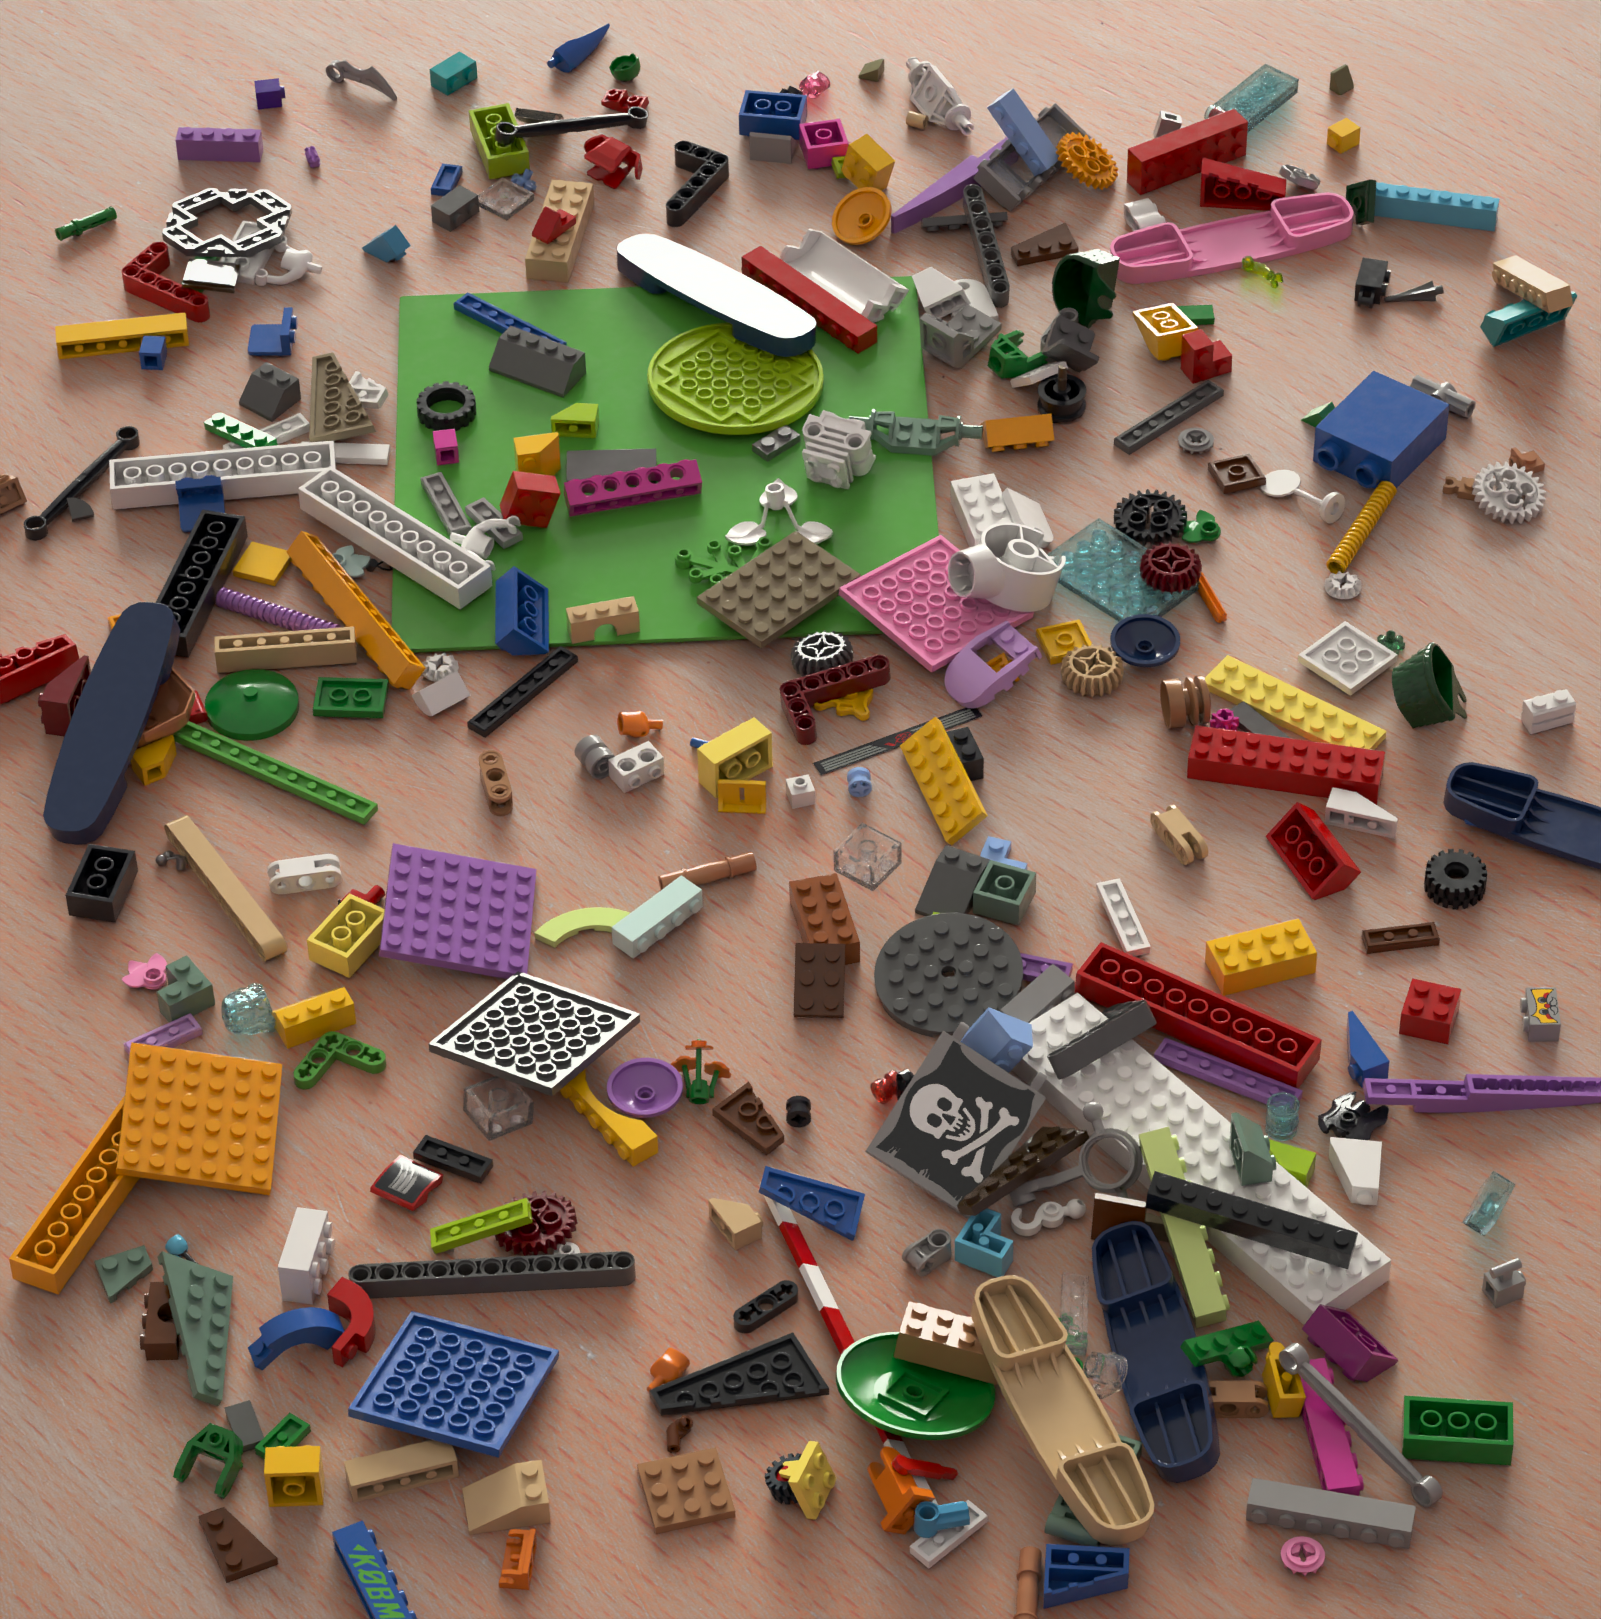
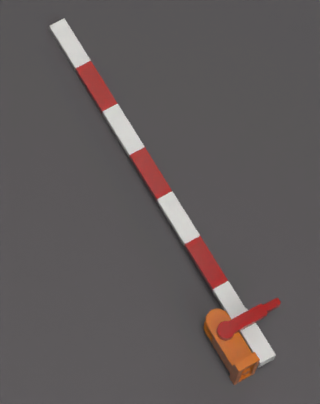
(902, 1479)

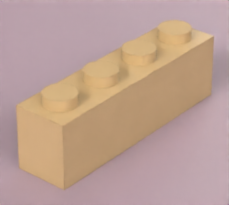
(400, 1469)

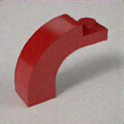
(355, 1306)

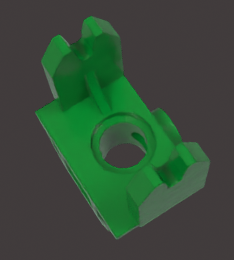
(1015, 362)
(219, 1445)

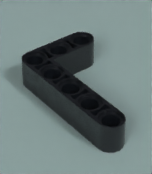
(709, 171)

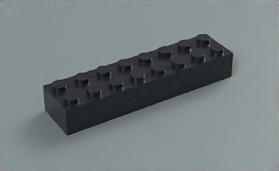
(202, 573)

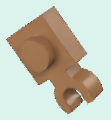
(1462, 488)

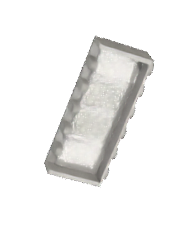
(1006, 173)

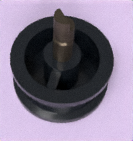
(1062, 396)

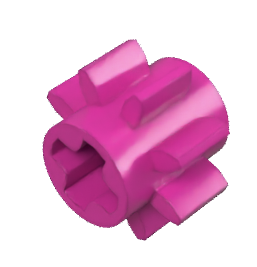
(1224, 720)

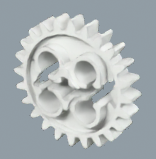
(1511, 485)

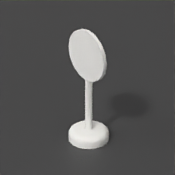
(1286, 482)

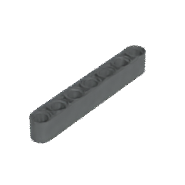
(986, 245)

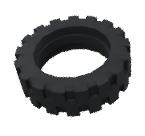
(444, 392)

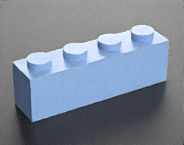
(1023, 132)

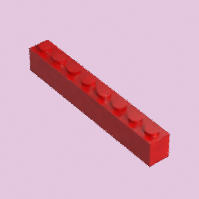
(827, 310)

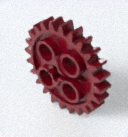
(551, 1215)

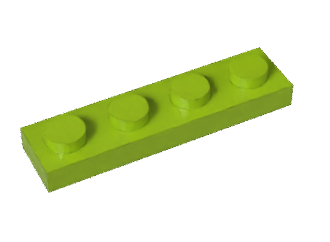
(480, 1225)

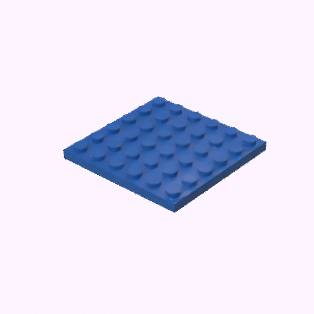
(454, 1384)

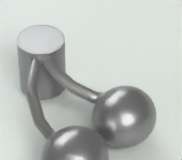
(168, 855)

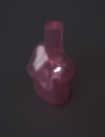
(814, 84)

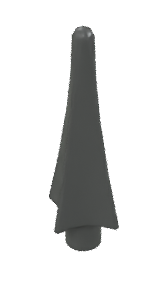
(1425, 292)

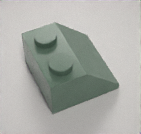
(1250, 1151)

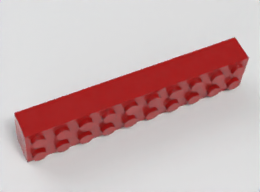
(1200, 1016)

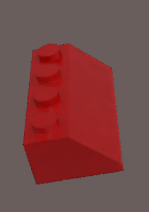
(1312, 852)

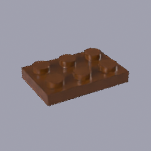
(819, 980)

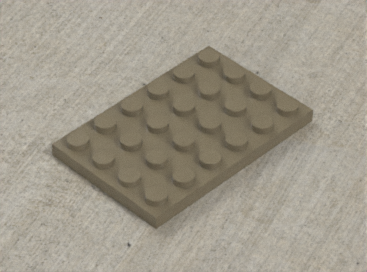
(777, 589)

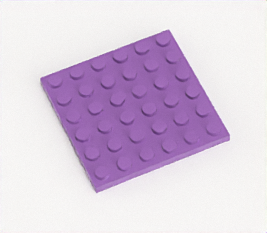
(457, 912)

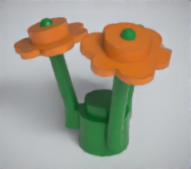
(699, 1091)

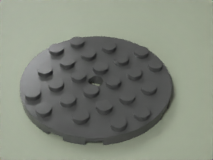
(917, 955)

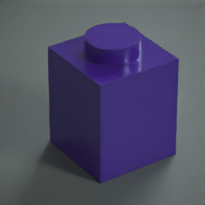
(269, 93)

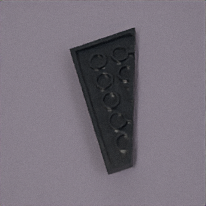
(760, 1375)

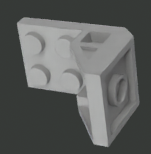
(960, 337)

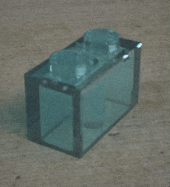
(1488, 1203)

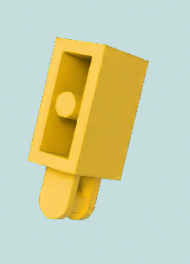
(1283, 1389)

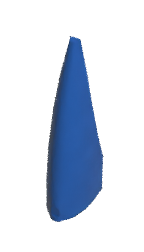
(575, 51)

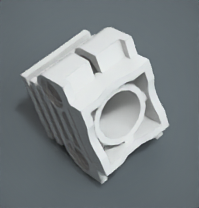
(836, 449)

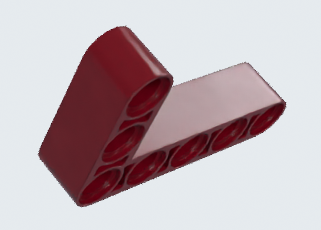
(827, 685)

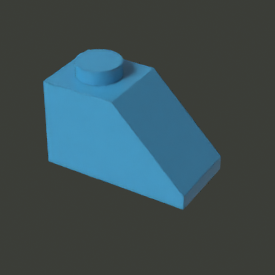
(388, 245)

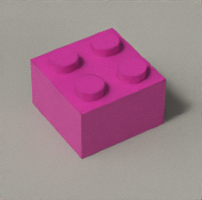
(822, 142)

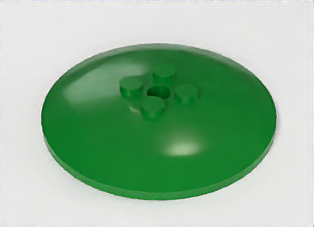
(883, 1387)

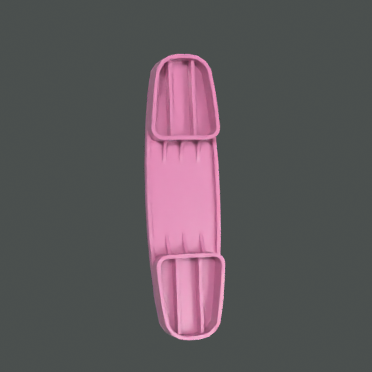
(1288, 229)

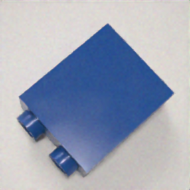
(1380, 432)

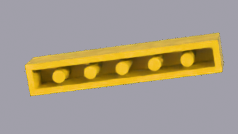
(119, 335)

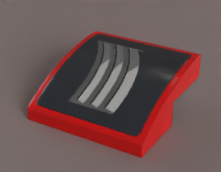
(406, 1183)

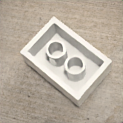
(305, 1256)

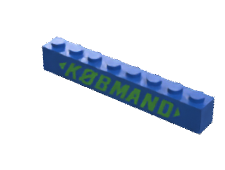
(369, 1573)

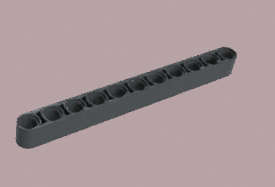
(495, 1274)

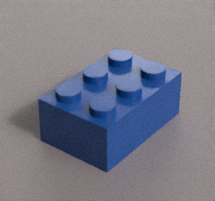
(772, 113)

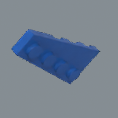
(819, 1201)

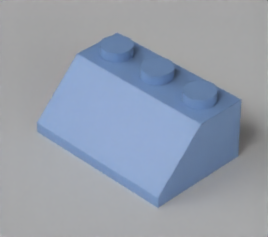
(1000, 1038)

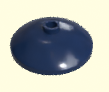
(1145, 640)

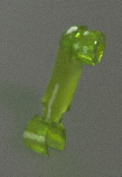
(1251, 266)

